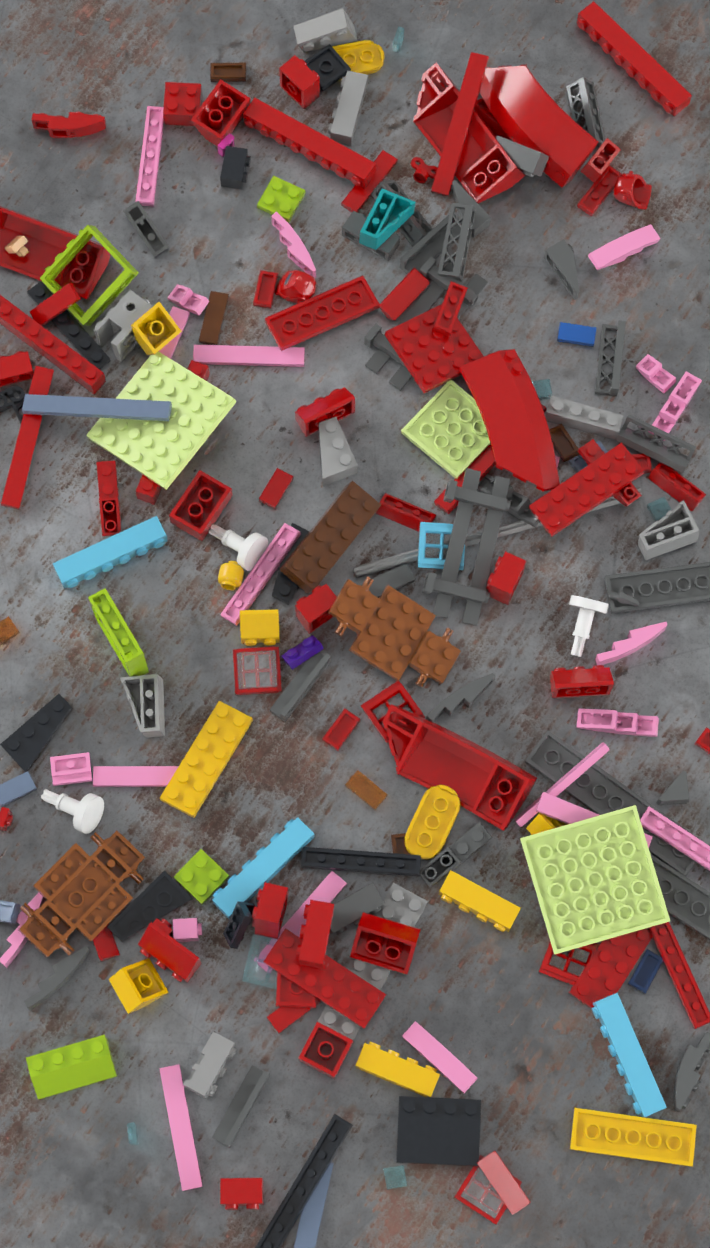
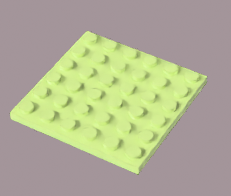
(164, 447)
(595, 879)

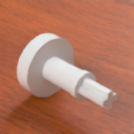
(248, 549)
(584, 620)
(86, 812)

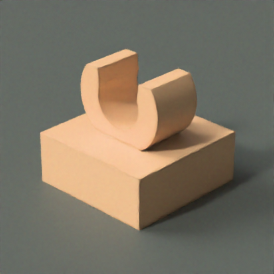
(17, 246)

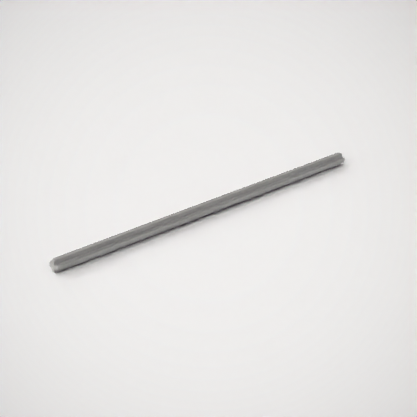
(471, 539)

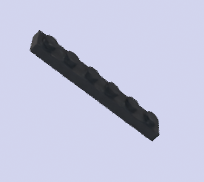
(72, 329)
(361, 861)

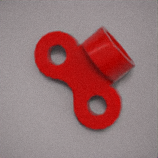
(422, 171)

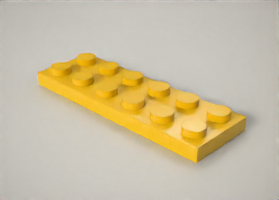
(206, 759)
(633, 1137)

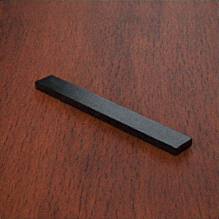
(305, 1183)

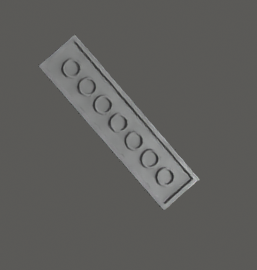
(399, 907)

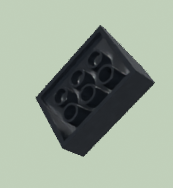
(438, 1131)

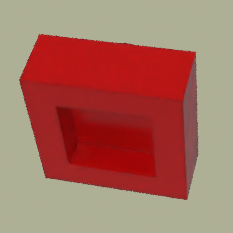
(5, 818)
(164, 925)

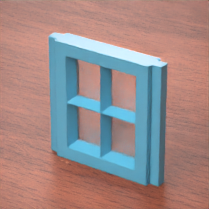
(434, 544)

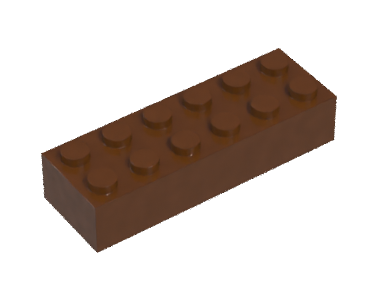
(330, 537)

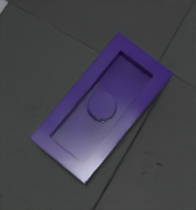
(302, 652)

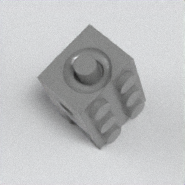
(119, 323)

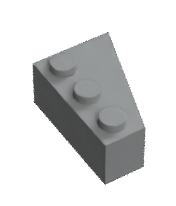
(327, 29)
(336, 455)
(669, 533)
(147, 702)
(210, 1066)

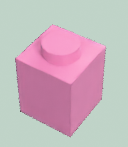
(186, 929)

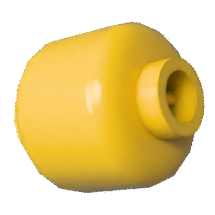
(230, 575)

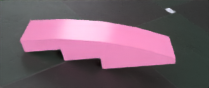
(624, 246)
(296, 249)
(677, 402)
(636, 640)
(617, 722)
(17, 939)
(439, 1057)

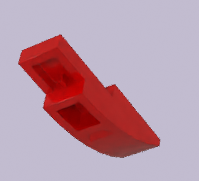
(75, 125)
(590, 453)
(109, 498)

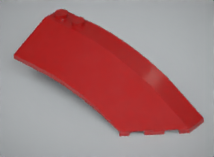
(536, 120)
(484, 164)
(44, 244)
(513, 417)
(438, 756)

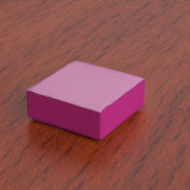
(227, 141)

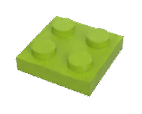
(281, 197)
(201, 876)

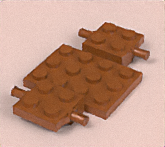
(393, 632)
(82, 893)

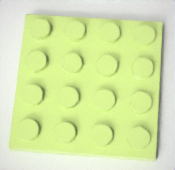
(449, 429)

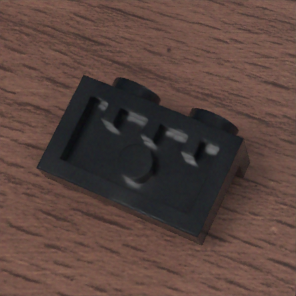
(238, 923)

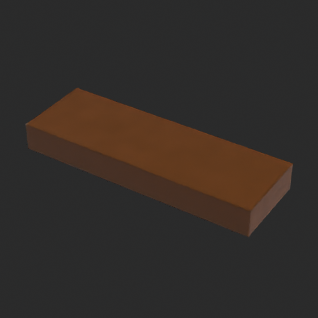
(213, 318)

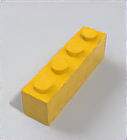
(479, 901)
(397, 1070)

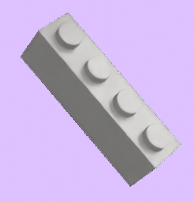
(349, 107)
(583, 417)

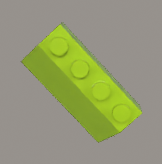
(71, 1067)

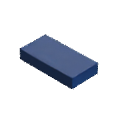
(576, 334)

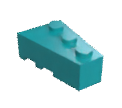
(385, 218)

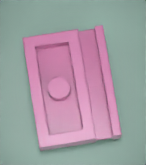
(71, 769)

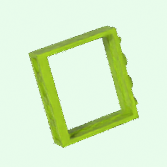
(62, 259)
(118, 633)

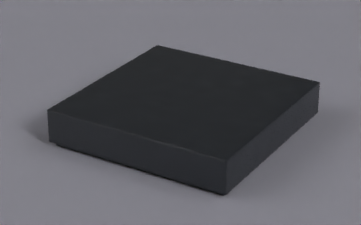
(328, 66)

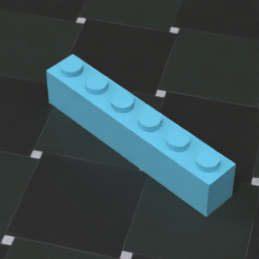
(110, 552)
(263, 867)
(629, 1055)

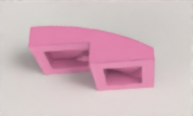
(186, 299)
(655, 374)

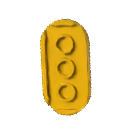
(362, 56)
(432, 822)

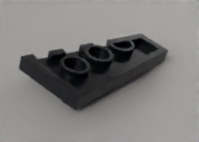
(284, 587)
(31, 738)
(154, 902)

